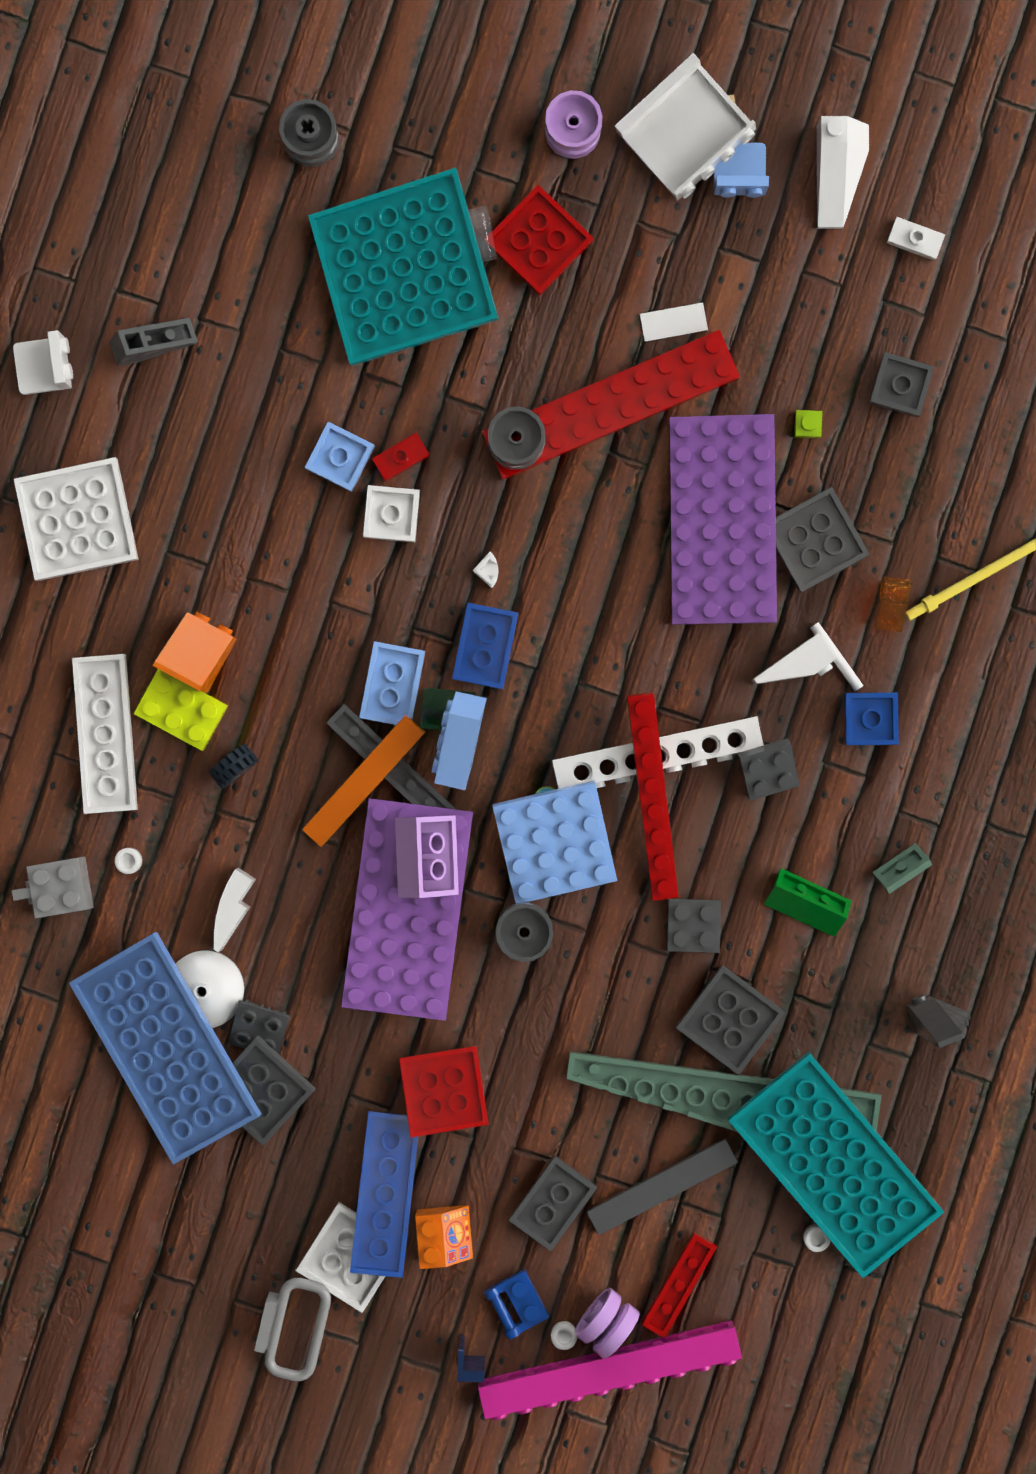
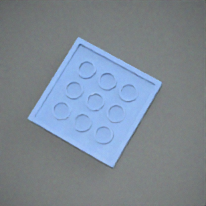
(555, 842)

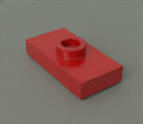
(401, 457)

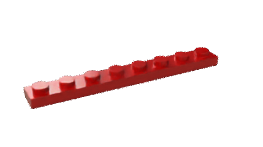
(652, 796)

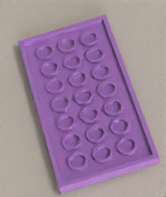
(723, 519)
(401, 945)

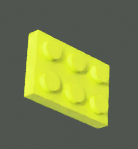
(181, 710)

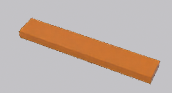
(363, 780)

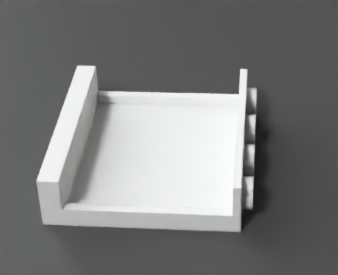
(685, 128)

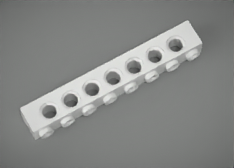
(747, 729)

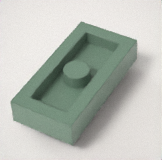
(902, 868)

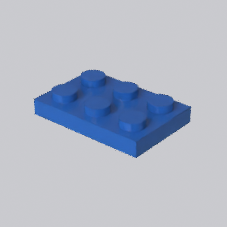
(485, 646)

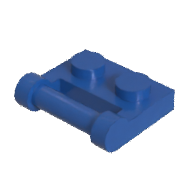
(524, 1299)

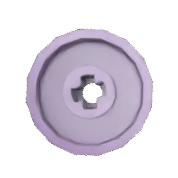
(586, 120)
(607, 1323)

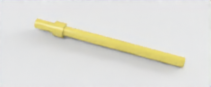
(931, 602)

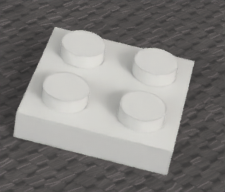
(391, 513)

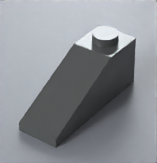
(151, 340)

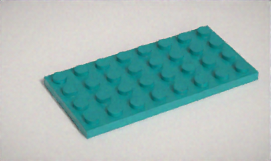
(835, 1165)

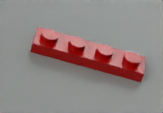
(679, 1285)

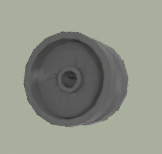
(295, 128)
(515, 422)
(532, 945)

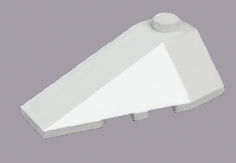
(840, 161)

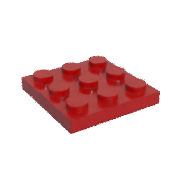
(539, 240)
(443, 1091)

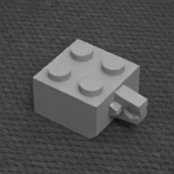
(57, 887)

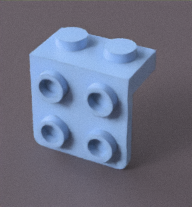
(743, 172)

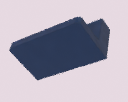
(469, 1367)

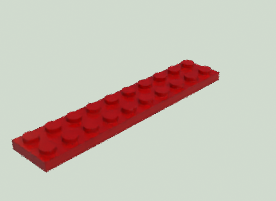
(631, 396)

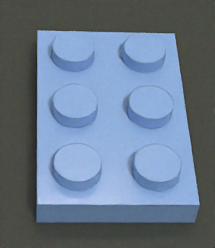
(392, 683)

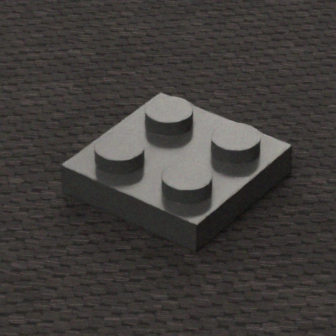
(901, 384)
(768, 769)
(693, 925)

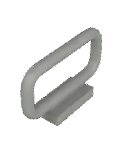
(272, 1324)

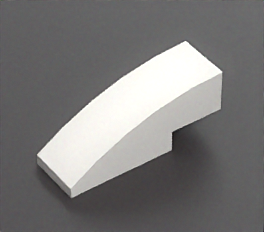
(231, 907)

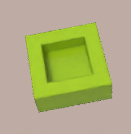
(808, 424)

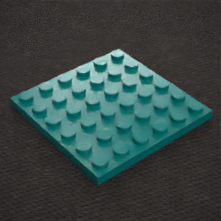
(403, 267)

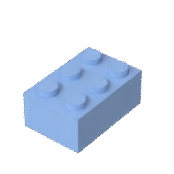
(458, 740)

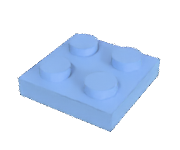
(339, 456)

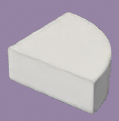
(488, 570)

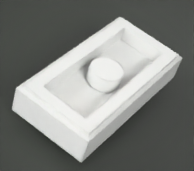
(915, 238)

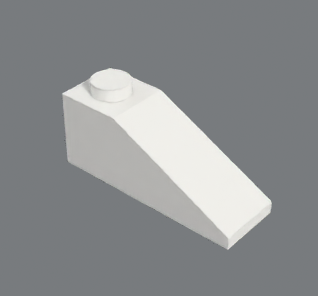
(803, 661)

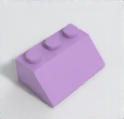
(426, 856)

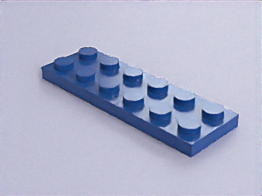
(384, 1196)

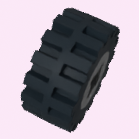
(233, 766)

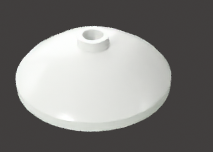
(219, 978)

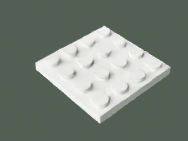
(76, 519)

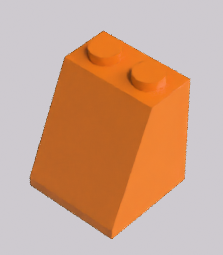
(196, 651)

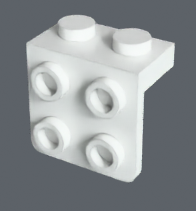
(43, 364)

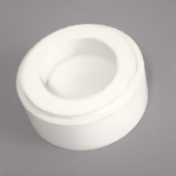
(128, 860)
(815, 1238)
(563, 1335)

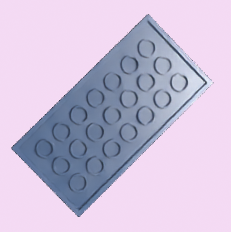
(165, 1048)

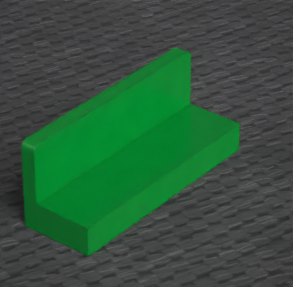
(808, 902)

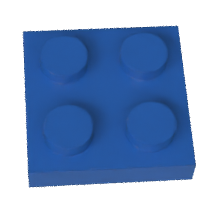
(871, 718)

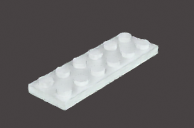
(104, 733)

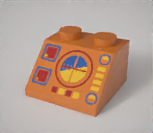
(443, 1236)

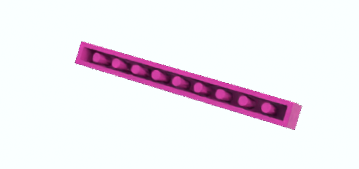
(592, 1374)

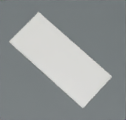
(673, 322)

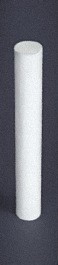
(840, 662)

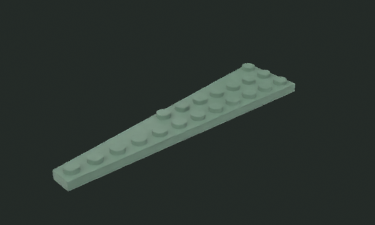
(687, 1090)

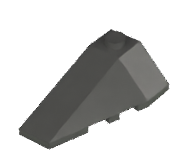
(937, 1020)

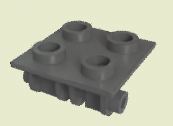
(256, 1020)

